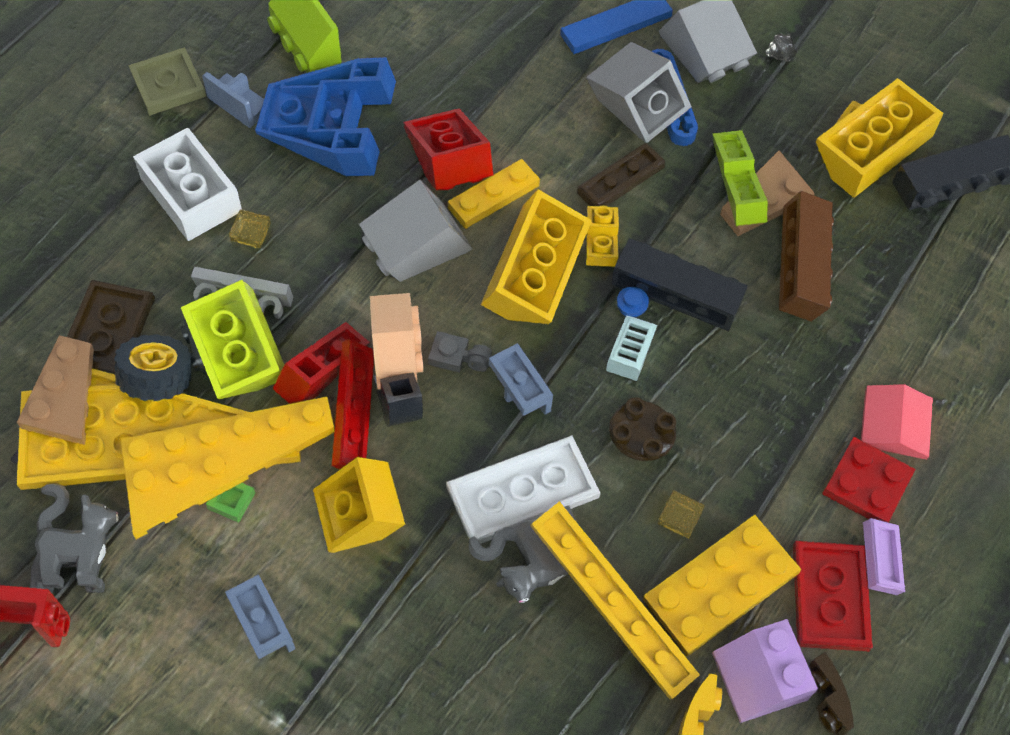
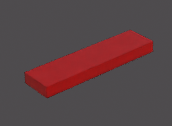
(353, 403)

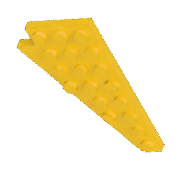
(109, 419)

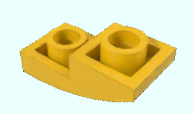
(602, 236)
(701, 707)

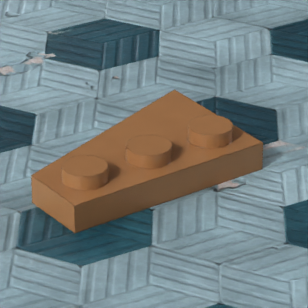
(779, 184)
(61, 393)

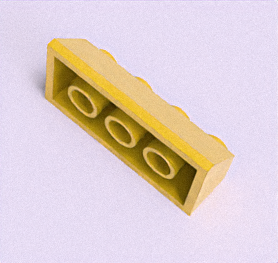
(877, 136)
(536, 261)

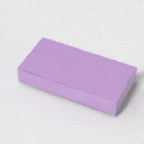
(883, 556)

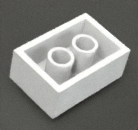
(188, 184)

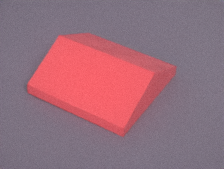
(897, 420)

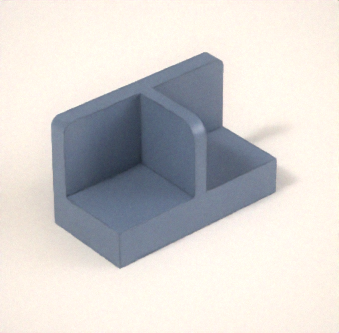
(234, 97)
(521, 381)
(259, 617)

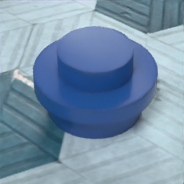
(632, 301)

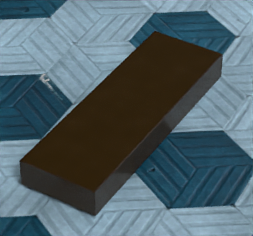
(621, 176)

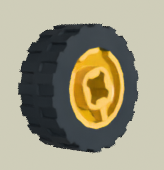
(152, 367)

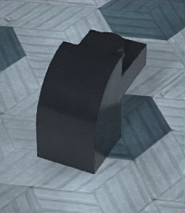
(400, 399)

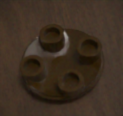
(642, 430)

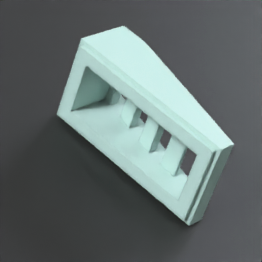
(624, 366)

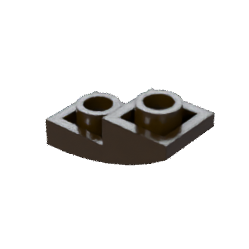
(835, 709)

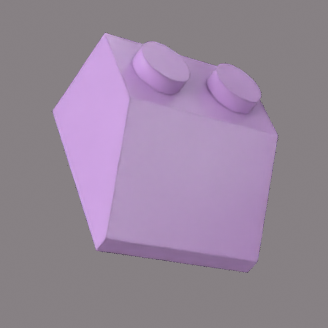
(765, 671)

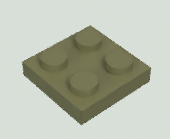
(167, 81)

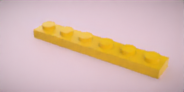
(615, 600)

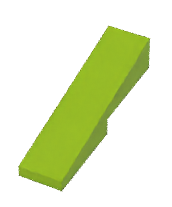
(740, 180)

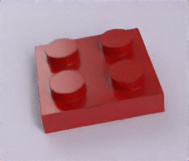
(869, 481)

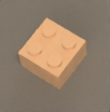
(395, 336)

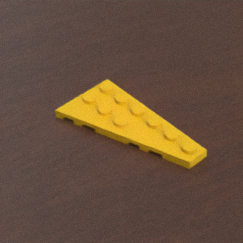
(204, 459)

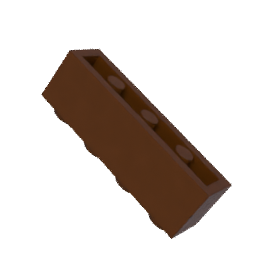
(806, 256)

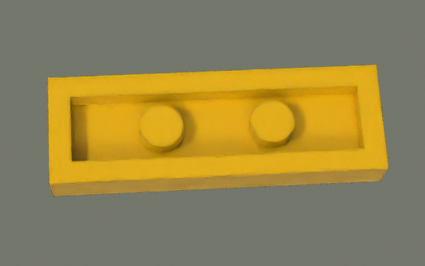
(493, 193)

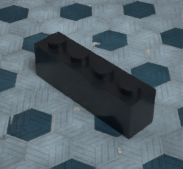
(954, 173)
(679, 284)

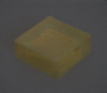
(250, 228)
(681, 514)

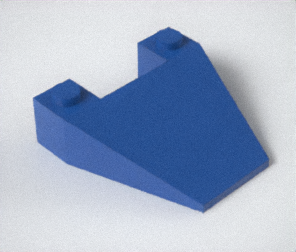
(322, 110)

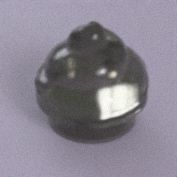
(781, 47)

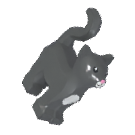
(71, 548)
(541, 565)

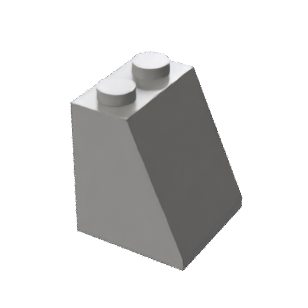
(709, 39)
(640, 90)
(413, 233)

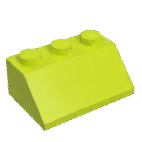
(234, 340)

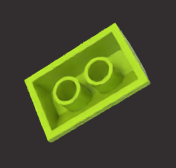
(306, 33)

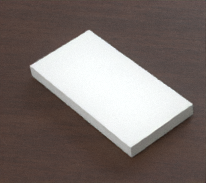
(522, 488)

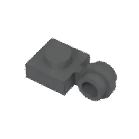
(451, 351)

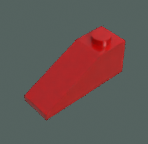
(315, 367)

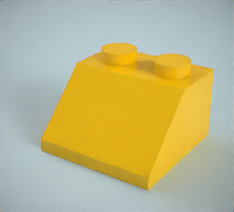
(358, 505)

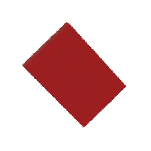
(832, 596)

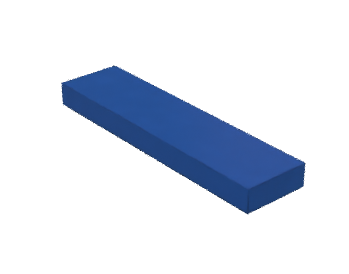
(614, 23)

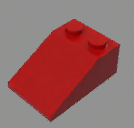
(450, 149)

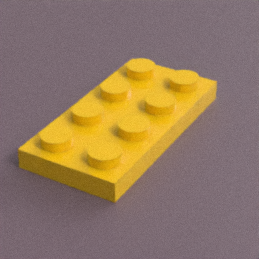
(721, 585)

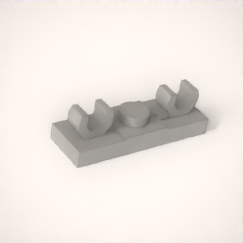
(266, 291)

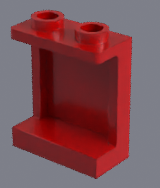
(37, 608)

